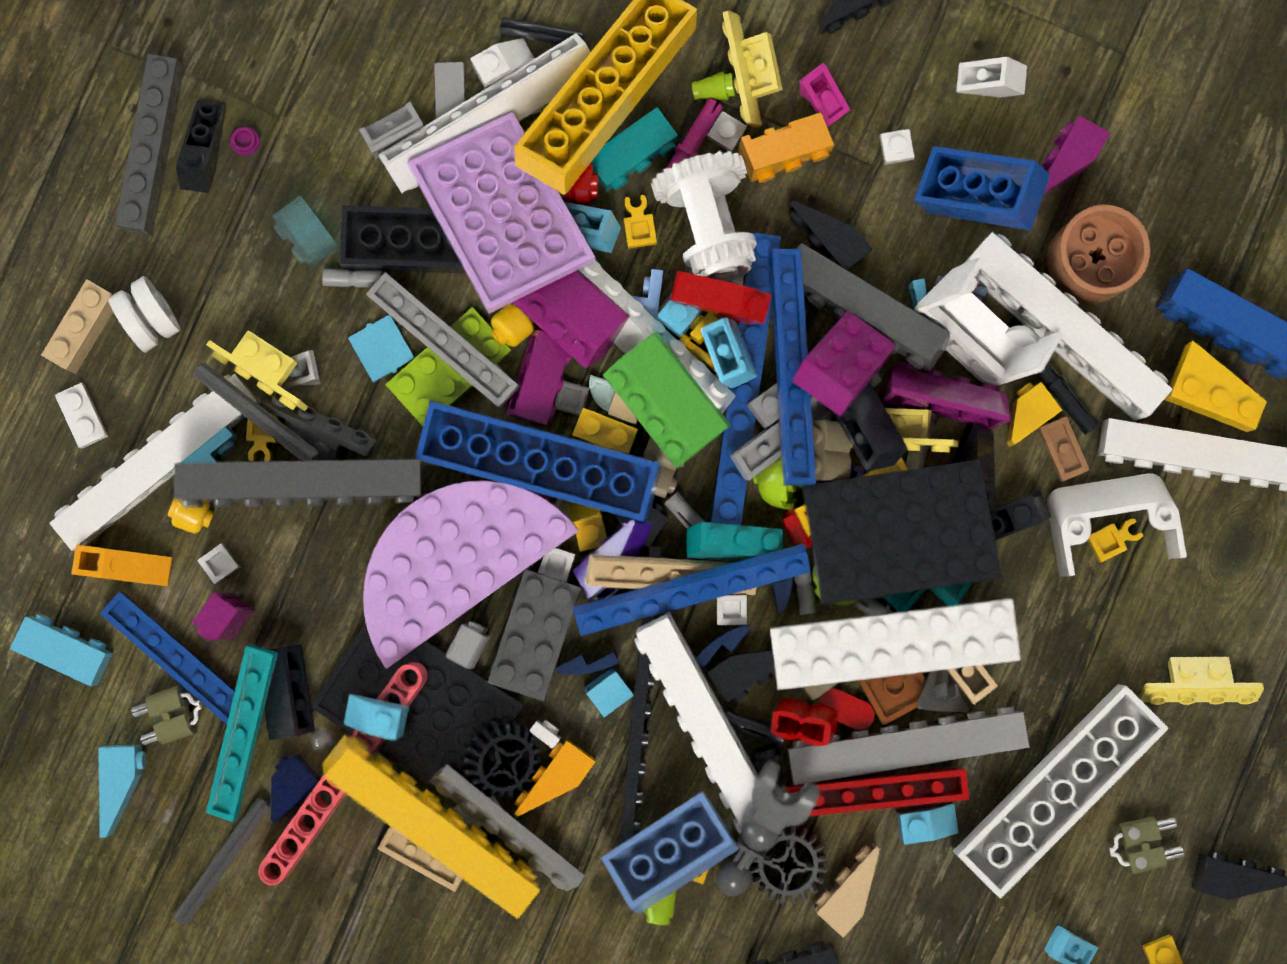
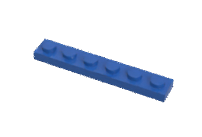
(170, 654)

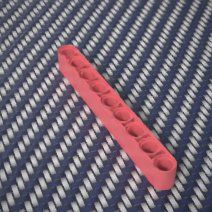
(315, 806)

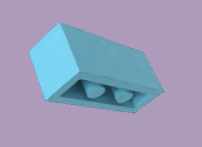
(62, 649)

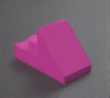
(823, 94)

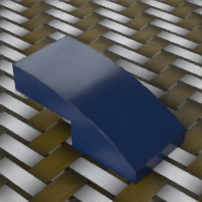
(781, 593)
(728, 640)
(579, 665)

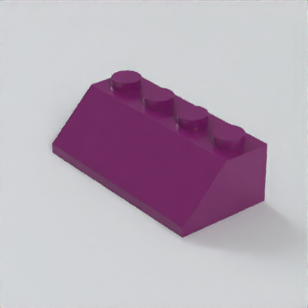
(576, 316)

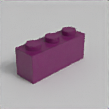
(539, 379)
(222, 617)

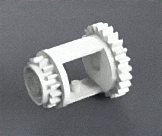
(701, 188)

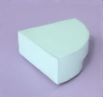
(601, 392)

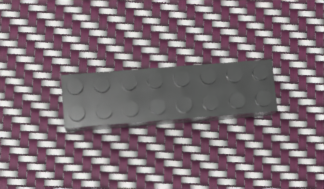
(296, 481)

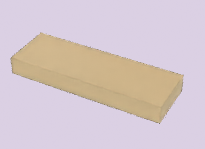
(410, 854)

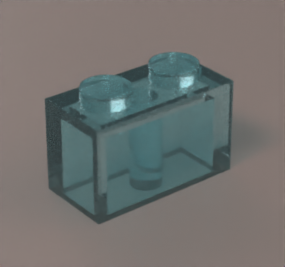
(304, 231)

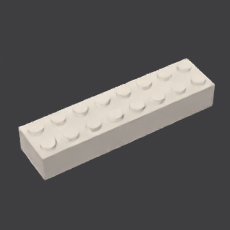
(1084, 342)
(895, 643)
(1060, 790)

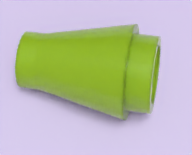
(715, 87)

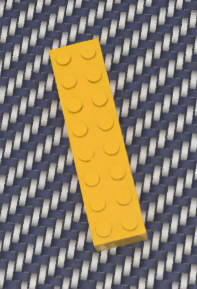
(604, 91)
(430, 825)

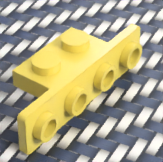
(753, 65)
(262, 362)
(915, 429)
(1201, 681)

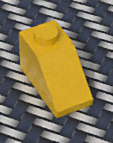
(1030, 411)

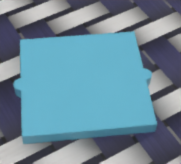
(381, 348)

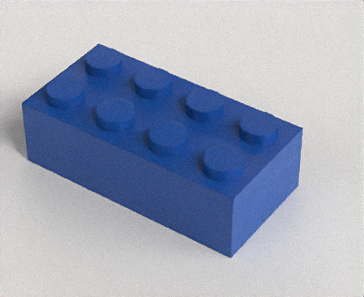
(982, 187)

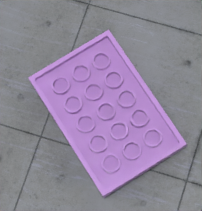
(498, 218)

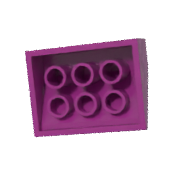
(946, 397)

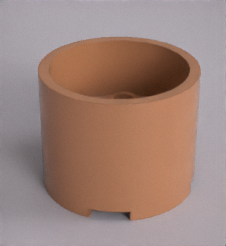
(1119, 247)

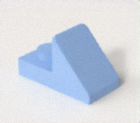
(652, 287)

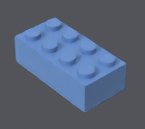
(670, 853)

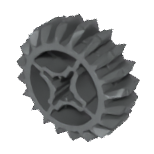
(802, 866)

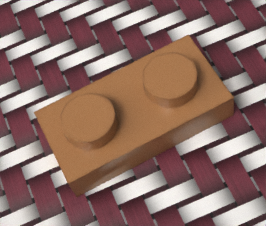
(1063, 449)

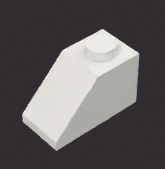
(500, 61)
(992, 77)

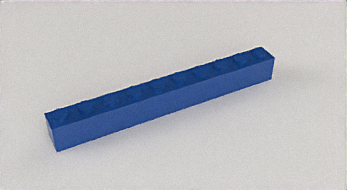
(730, 484)

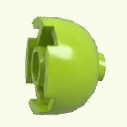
(772, 487)

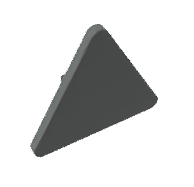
(941, 694)

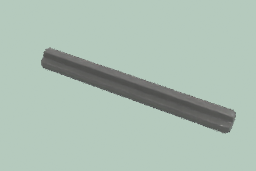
(255, 413)
(222, 861)

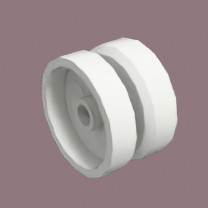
(144, 313)

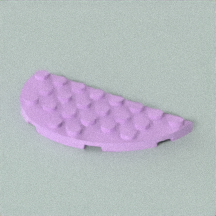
(450, 556)

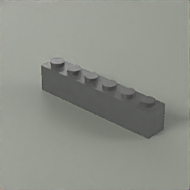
(150, 145)
(840, 291)

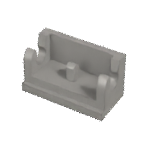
(391, 129)

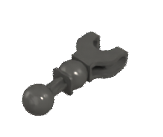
(762, 829)

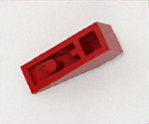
(721, 298)

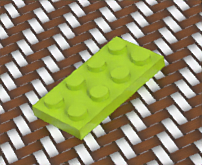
(432, 379)

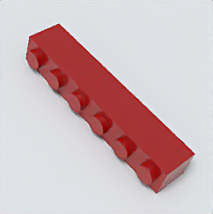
(888, 790)

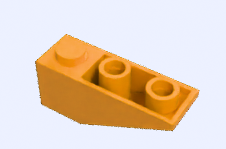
(121, 565)
(563, 774)

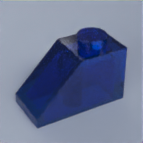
(290, 784)

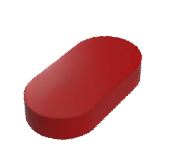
(852, 711)

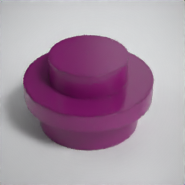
(245, 141)

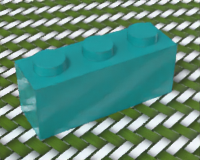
(634, 150)
(731, 542)

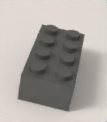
(534, 635)

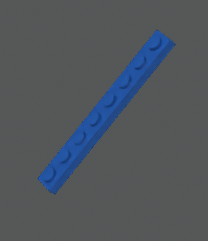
(790, 353)
(691, 589)

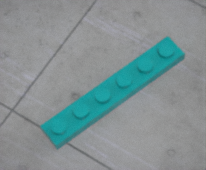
(241, 732)

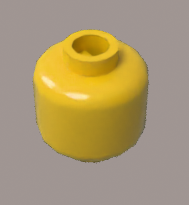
(511, 326)
(190, 518)

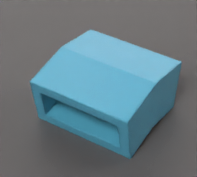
(608, 691)

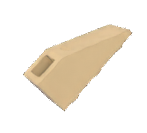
(848, 898)

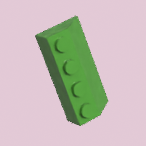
(666, 399)

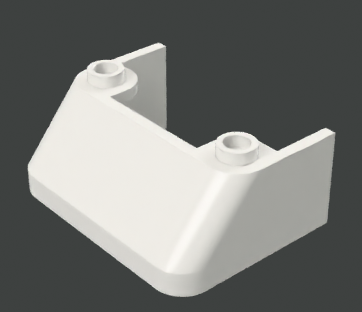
(978, 336)
(1076, 504)

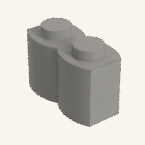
(468, 644)

